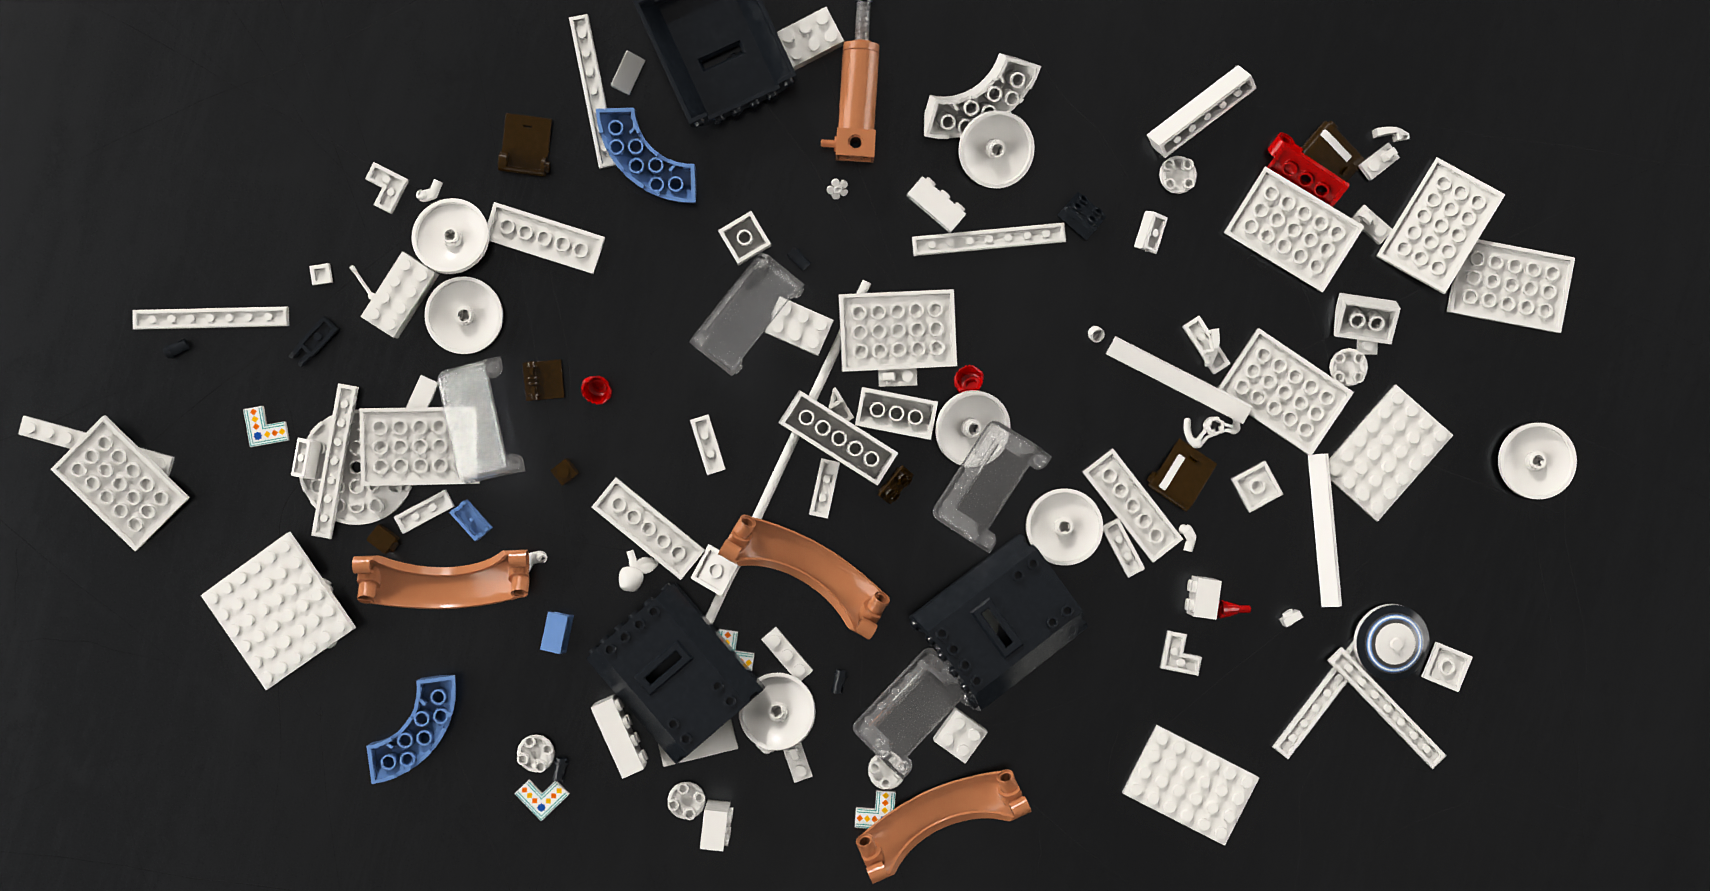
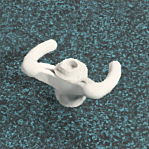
(1212, 426)

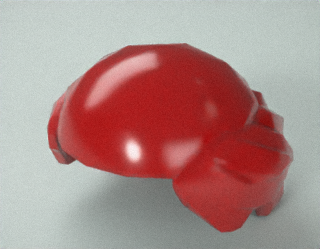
(968, 379)
(596, 389)

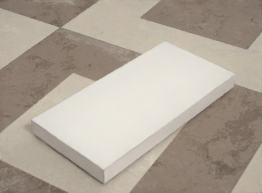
(719, 742)

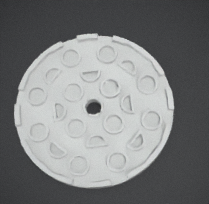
(356, 503)

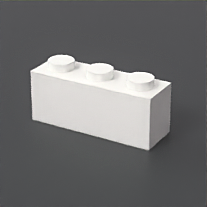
(936, 204)

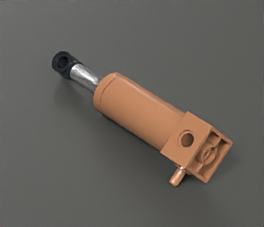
(857, 93)

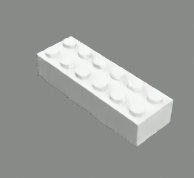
(838, 437)

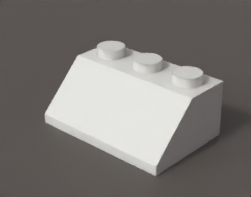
(1366, 318)

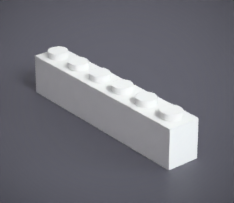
(1201, 111)

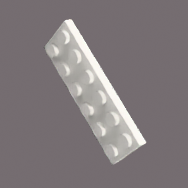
(544, 238)
(1132, 505)
(648, 528)

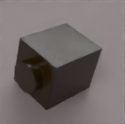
(565, 471)
(383, 539)

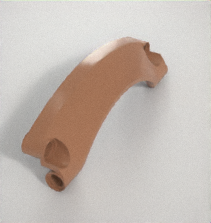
(841, 584)
(423, 587)
(973, 797)

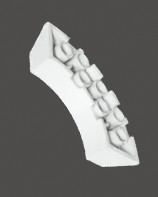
(999, 90)

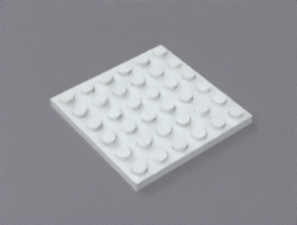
(278, 611)

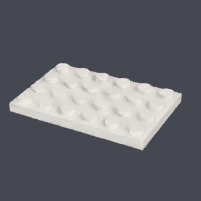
(1440, 225)
(1293, 229)
(1513, 286)
(897, 330)
(1285, 391)
(406, 447)
(1386, 452)
(120, 483)
(1190, 785)

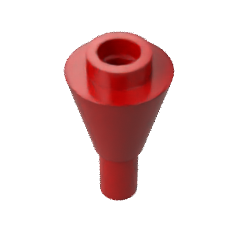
(1228, 609)

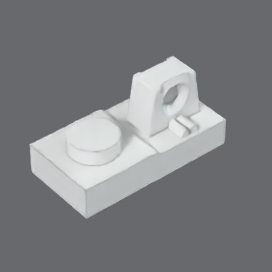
(1379, 161)
(1373, 225)
(897, 377)
(798, 763)

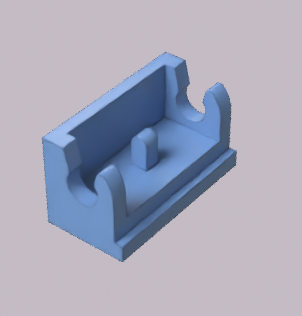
(471, 520)
(557, 632)

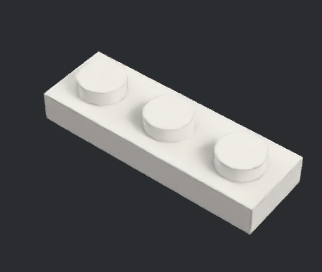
(1199, 336)
(707, 444)
(824, 488)
(424, 511)
(1123, 547)
(787, 654)

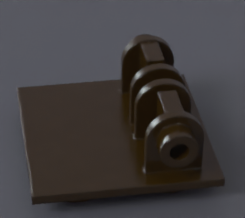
(543, 380)
(891, 491)

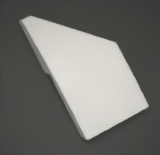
(1397, 133)
(1214, 340)
(839, 406)

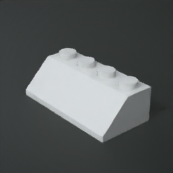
(896, 413)

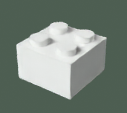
(744, 238)
(1203, 597)
(960, 735)

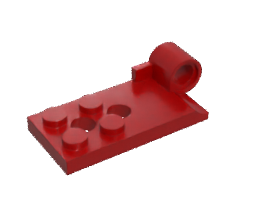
(1292, 164)

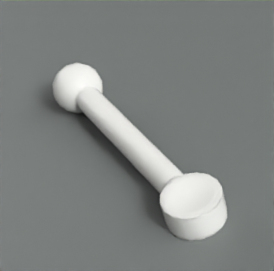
(354, 270)

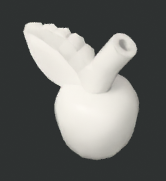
(632, 577)

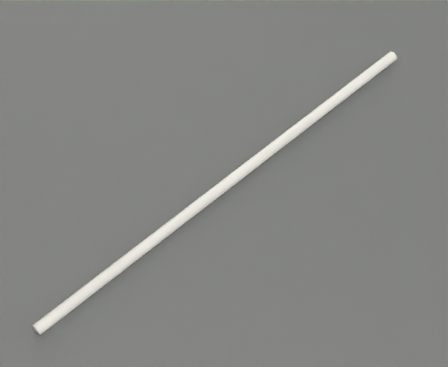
(789, 447)

